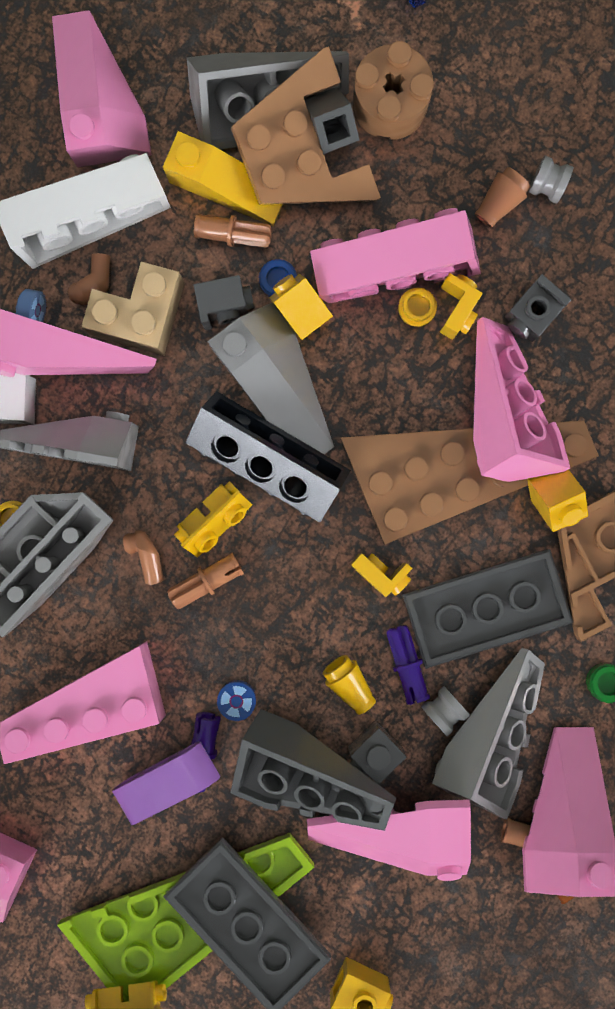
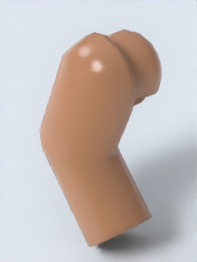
(97, 279)
(148, 555)

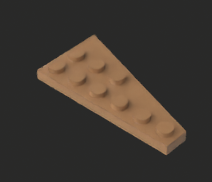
(435, 475)

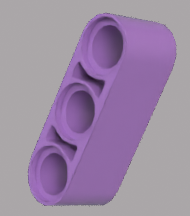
(166, 783)

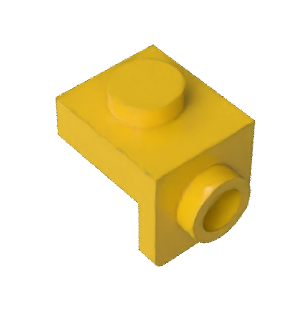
(462, 316)

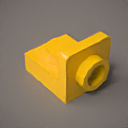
(373, 571)

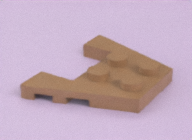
(283, 148)
(588, 563)

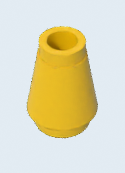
(347, 682)

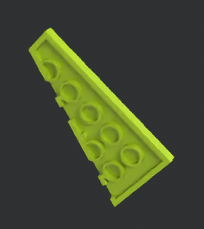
(148, 940)

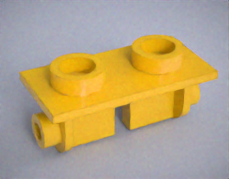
(202, 533)
(141, 996)

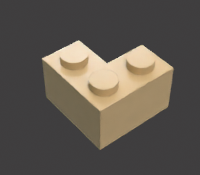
(143, 319)

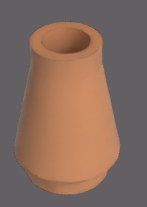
(503, 195)

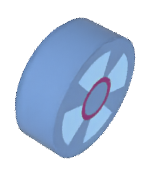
(31, 304)

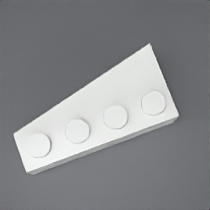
(81, 209)

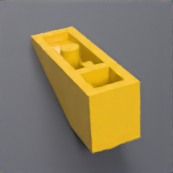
(216, 177)

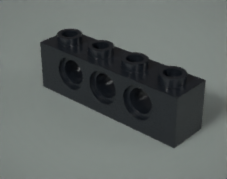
(258, 439)

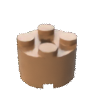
(392, 91)

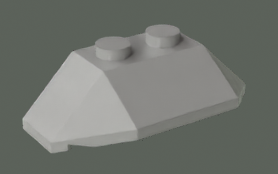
(42, 548)

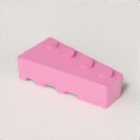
(395, 257)
(93, 707)

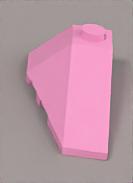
(95, 100)
(43, 349)
(425, 841)

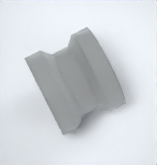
(551, 179)
(445, 711)

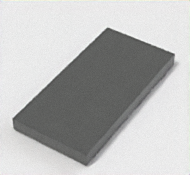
(487, 608)
(247, 926)

